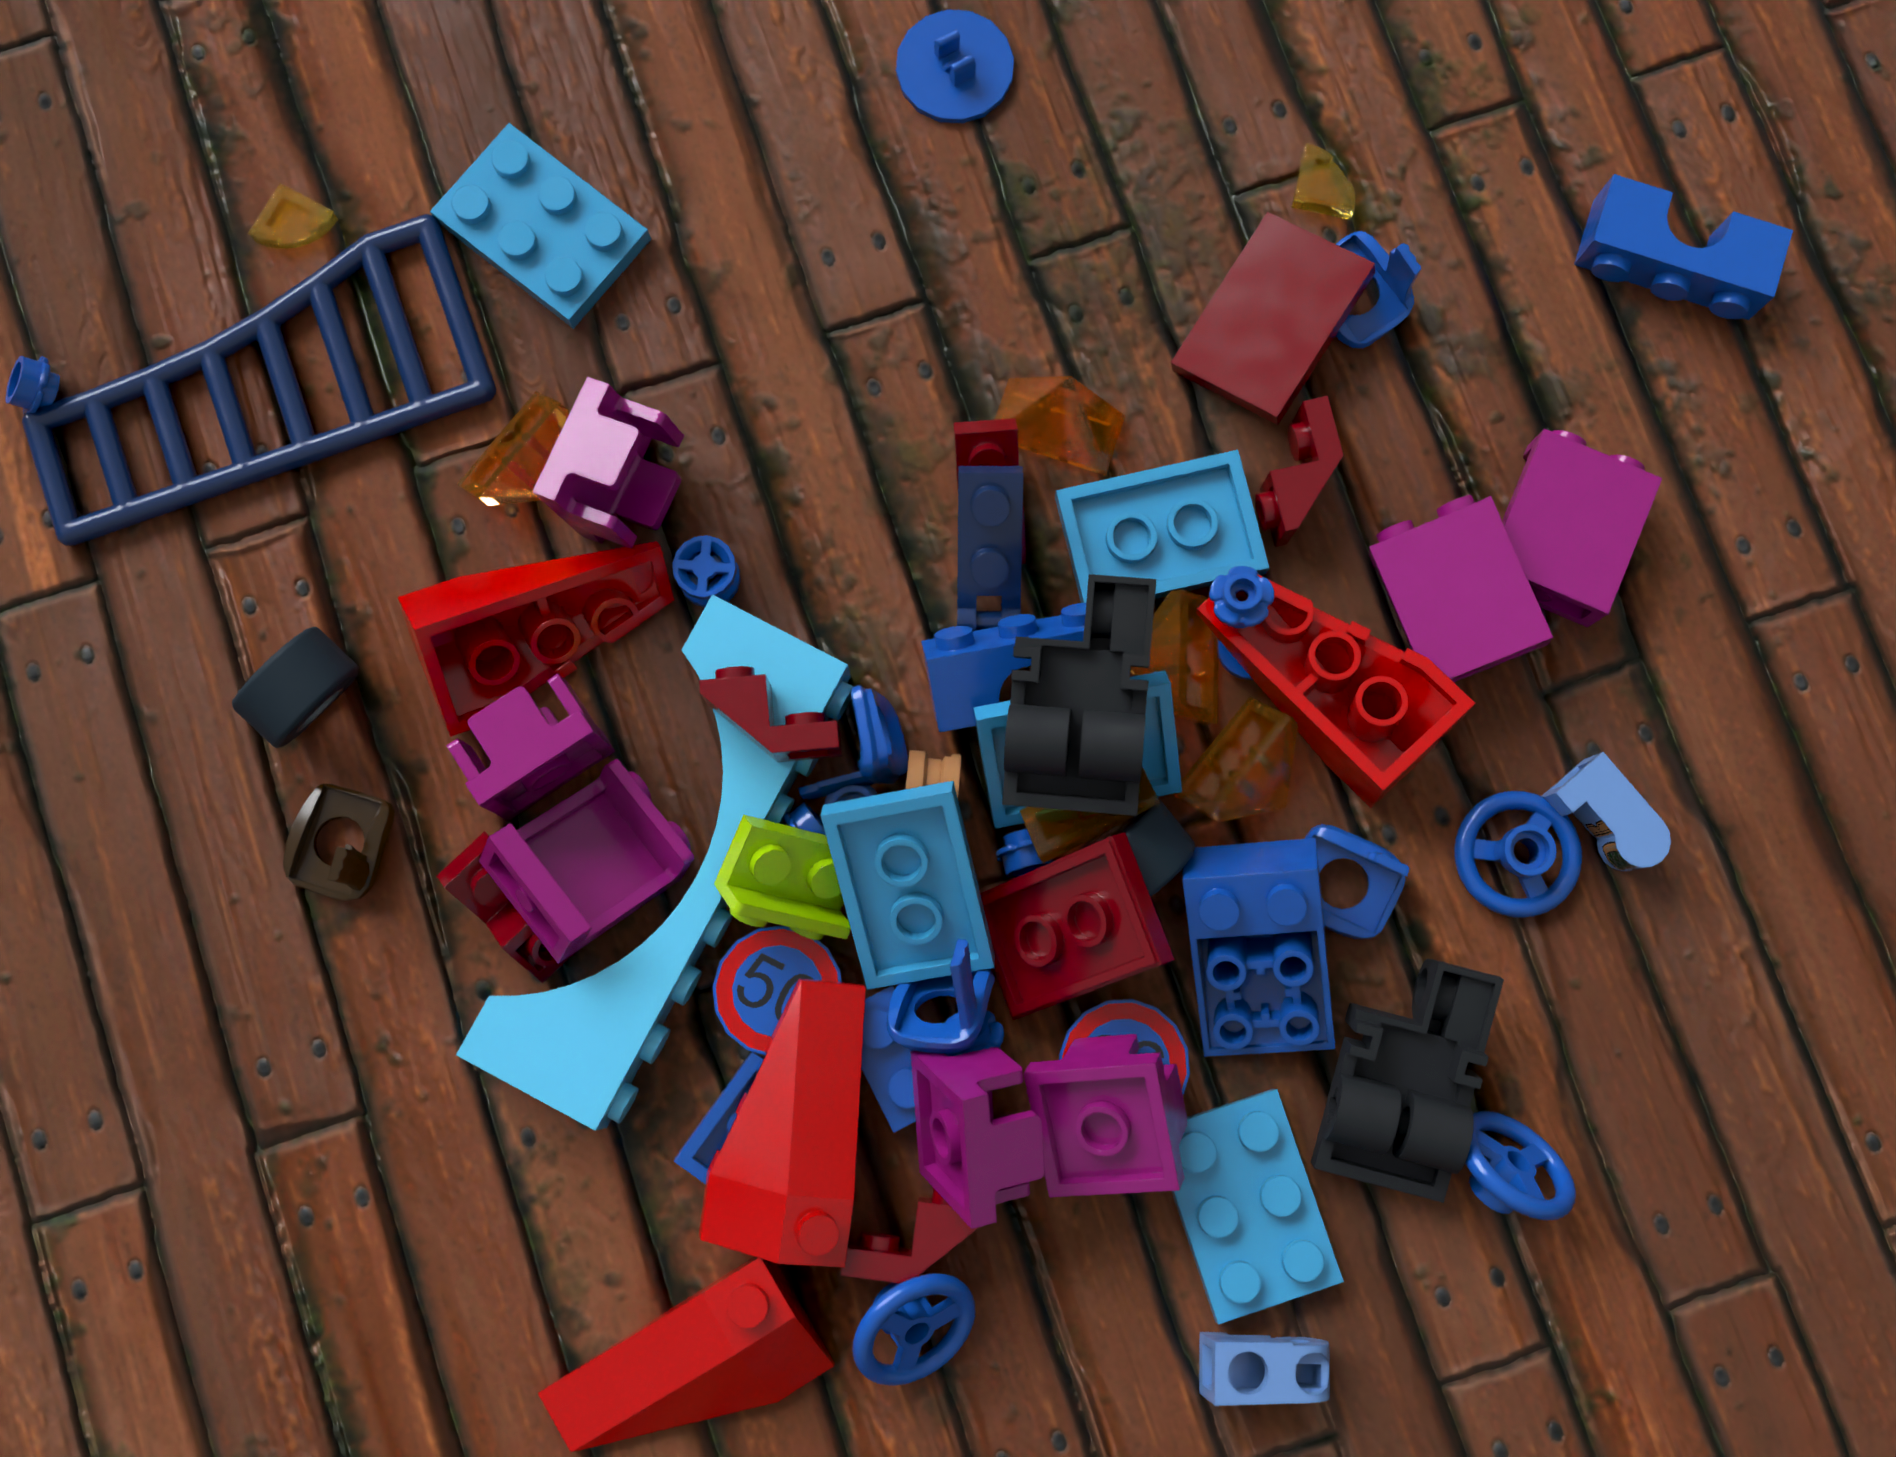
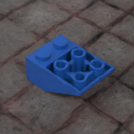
(1259, 948)

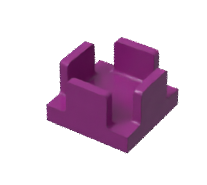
(600, 466)
(528, 749)
(1108, 1118)
(959, 1142)

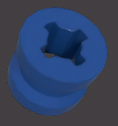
(706, 558)

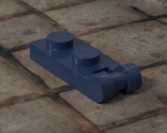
(989, 542)

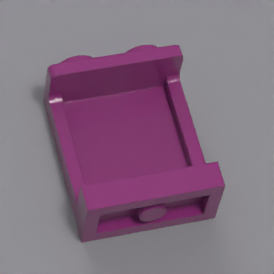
(1577, 523)
(1460, 589)
(588, 860)

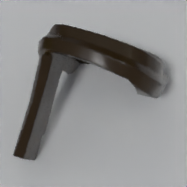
(351, 871)

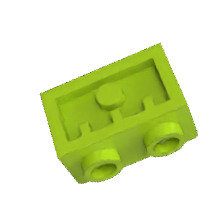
(782, 879)

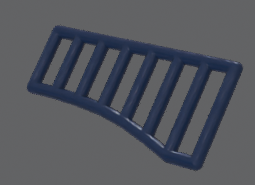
(265, 327)

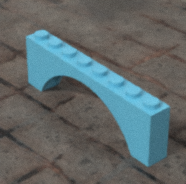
(589, 1038)

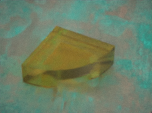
(1322, 185)
(291, 220)

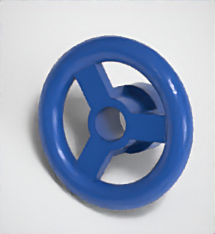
(1541, 854)
(1506, 1174)
(911, 1321)

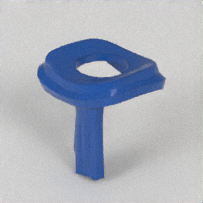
(1394, 280)
(881, 746)
(1384, 877)
(972, 998)

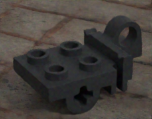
(1077, 713)
(1404, 1091)

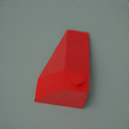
(528, 623)
(1353, 696)
(791, 1154)
(705, 1358)

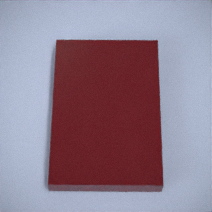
(1273, 317)
(1073, 927)

